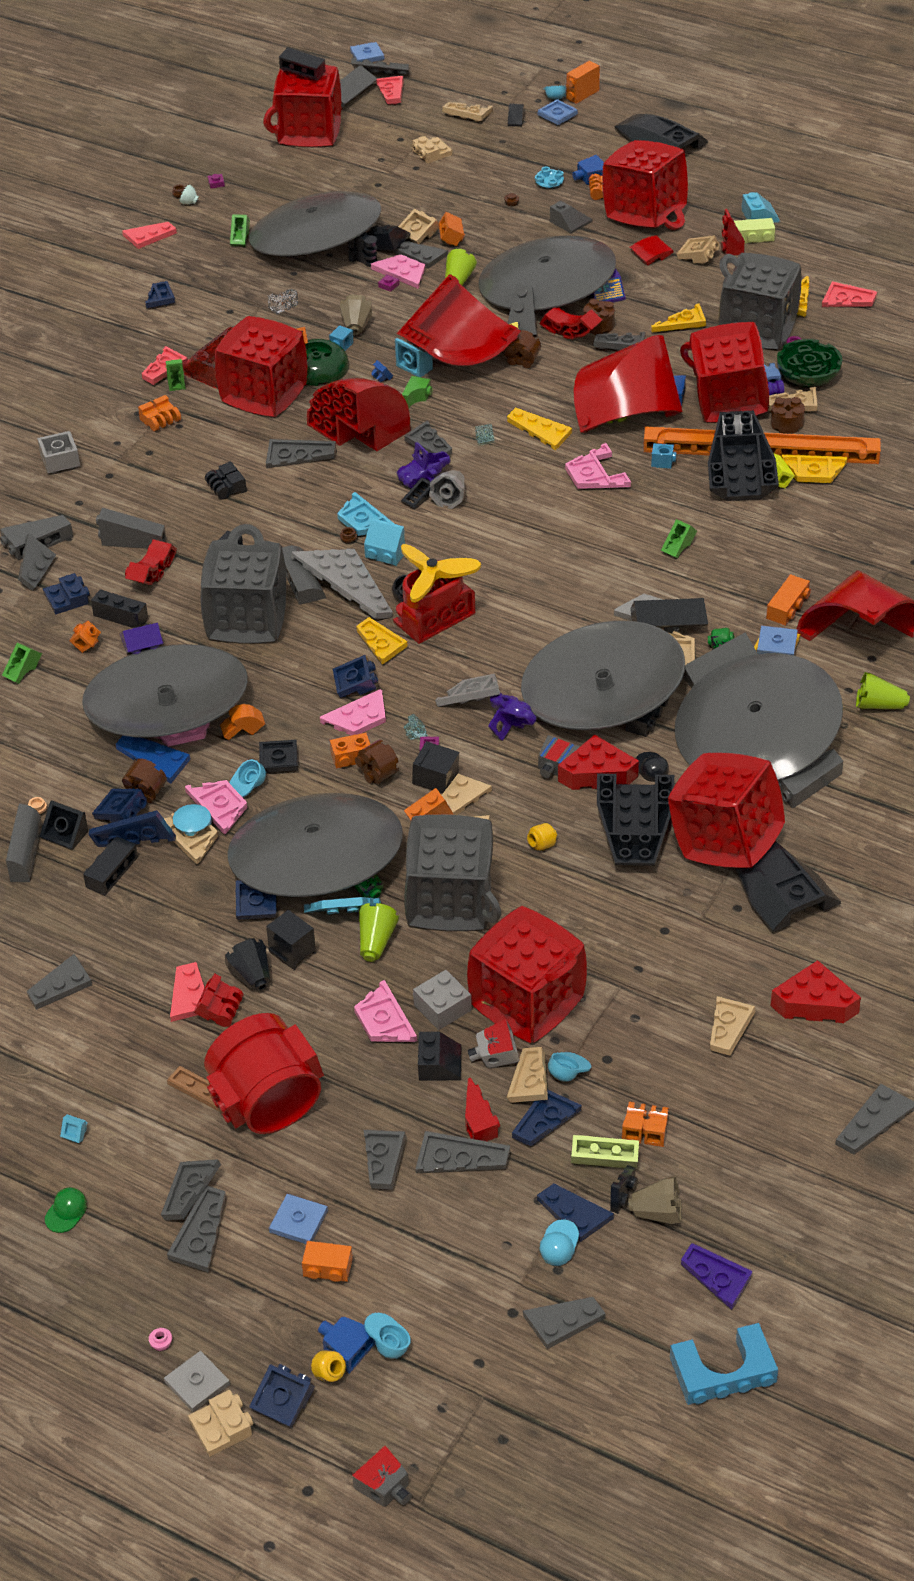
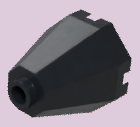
(249, 963)

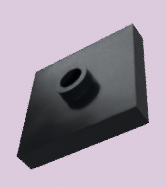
(278, 755)

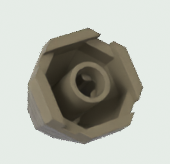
(356, 312)
(658, 1201)

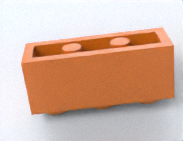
(788, 599)

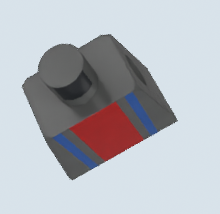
(552, 754)

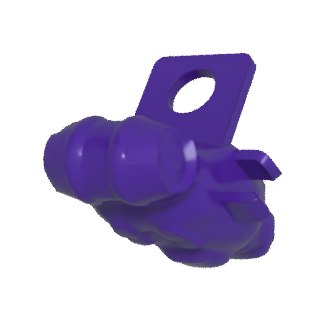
(423, 466)
(510, 712)

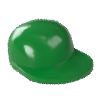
(66, 1210)

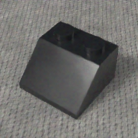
(388, 236)
(438, 1057)

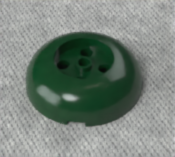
(325, 362)
(809, 362)

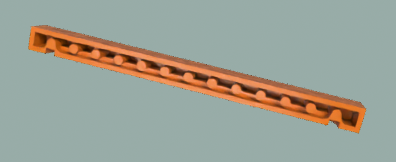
(700, 443)

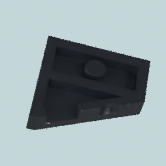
(621, 1190)

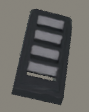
(418, 487)

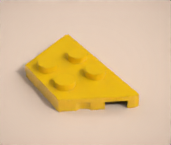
(815, 468)

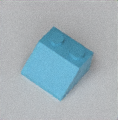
(757, 207)
(412, 359)
(384, 542)

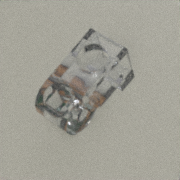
(283, 301)

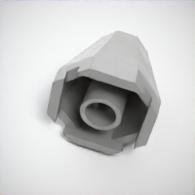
(447, 489)

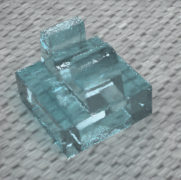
(484, 433)
(415, 727)

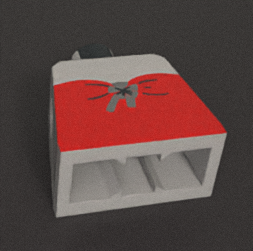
(495, 1046)

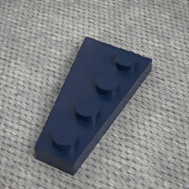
(135, 829)

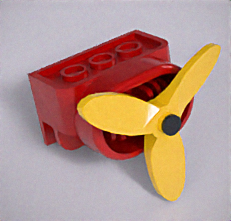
(434, 594)

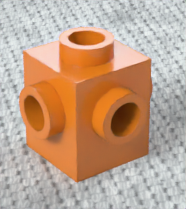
(85, 636)

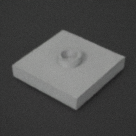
(196, 1381)

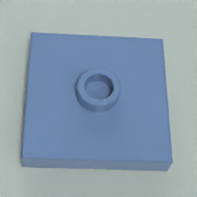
(367, 51)
(557, 112)
(777, 640)
(298, 1219)

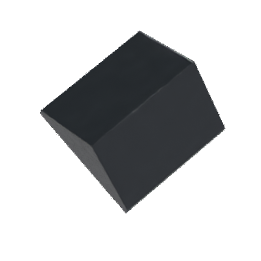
(64, 825)

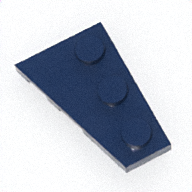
(544, 1118)
(571, 1207)

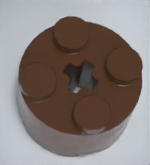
(605, 311)
(523, 350)
(787, 415)
(377, 762)
(145, 777)

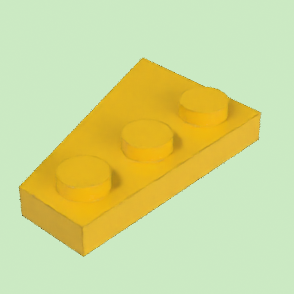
(380, 640)

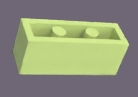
(756, 230)
(604, 1151)

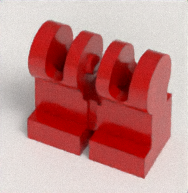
(219, 1001)

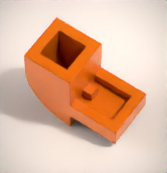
(242, 717)

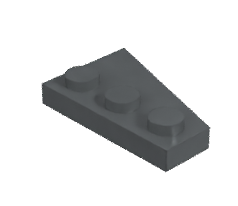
(617, 342)
(383, 1156)
(563, 1320)

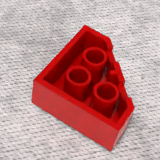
(595, 758)
(815, 996)

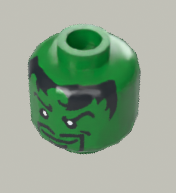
(719, 637)
(370, 888)

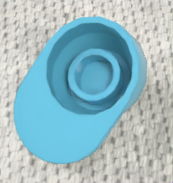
(555, 92)
(248, 776)
(567, 1065)
(559, 1242)
(389, 1335)

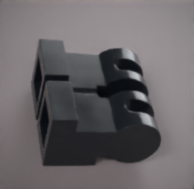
(363, 249)
(226, 480)

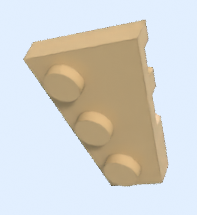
(462, 110)
(807, 398)
(463, 792)
(729, 1024)
(529, 1077)

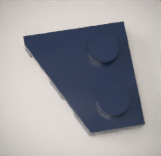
(160, 295)

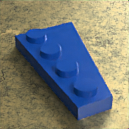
(165, 758)

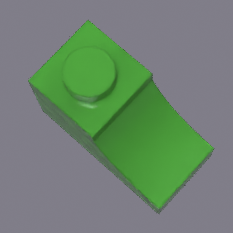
(239, 230)
(175, 375)
(417, 390)
(678, 538)
(21, 661)

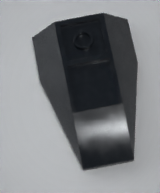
(659, 129)
(741, 458)
(634, 817)
(783, 886)

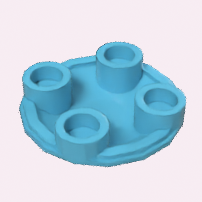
(549, 178)
(191, 819)

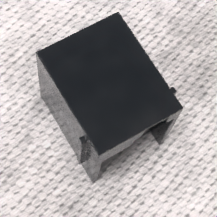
(435, 767)
(290, 939)

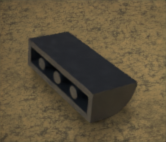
(670, 612)

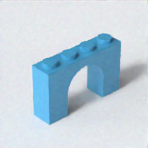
(702, 1384)

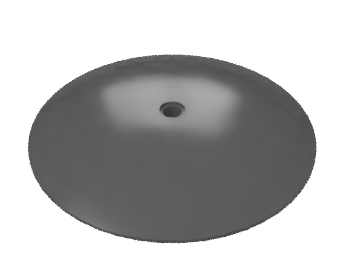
(315, 223)
(555, 266)
(603, 675)
(165, 690)
(762, 709)
(315, 844)

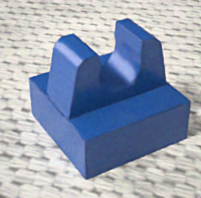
(381, 371)

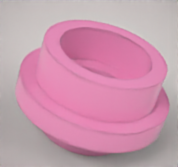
(160, 1344)

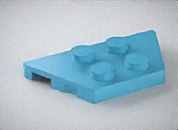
(358, 514)
(333, 906)

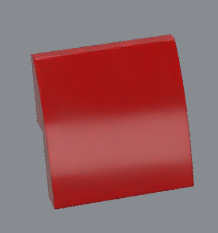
(651, 249)

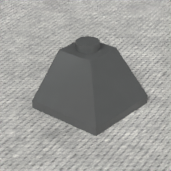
(567, 217)

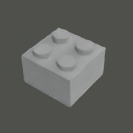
(58, 452)
(442, 999)

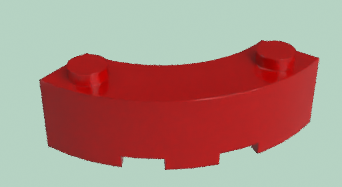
(570, 325)
(153, 563)

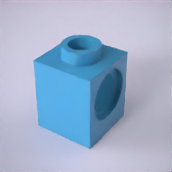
(342, 336)
(663, 456)

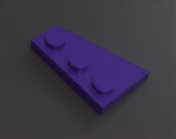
(718, 1274)

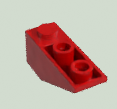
(733, 241)
(479, 1120)

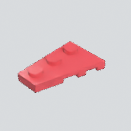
(391, 88)
(149, 234)
(848, 296)
(157, 370)
(186, 992)

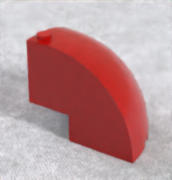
(359, 410)

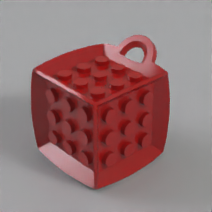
(306, 109)
(646, 184)
(261, 366)
(728, 369)
(727, 809)
(527, 973)

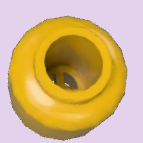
(542, 836)
(328, 1366)

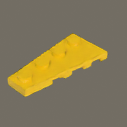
(543, 428)

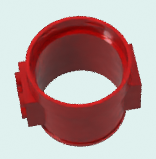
(263, 1073)

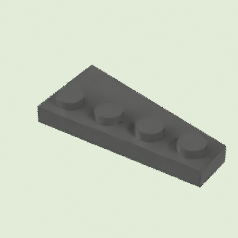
(380, 66)
(298, 451)
(873, 1118)
(456, 1153)
(199, 1232)

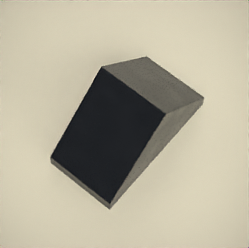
(516, 115)

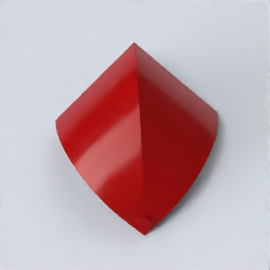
(457, 327)
(626, 385)
(864, 596)

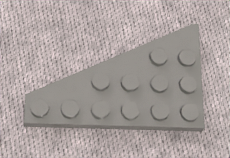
(347, 576)

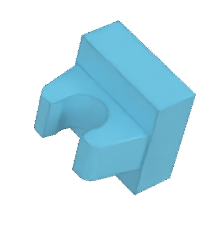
(73, 1128)

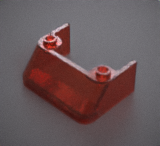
(200, 366)

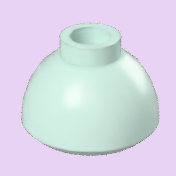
(189, 196)

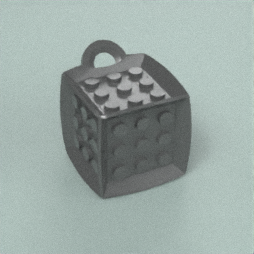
(762, 292)
(243, 588)
(449, 873)

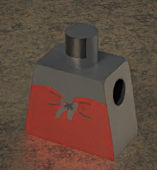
(383, 1479)

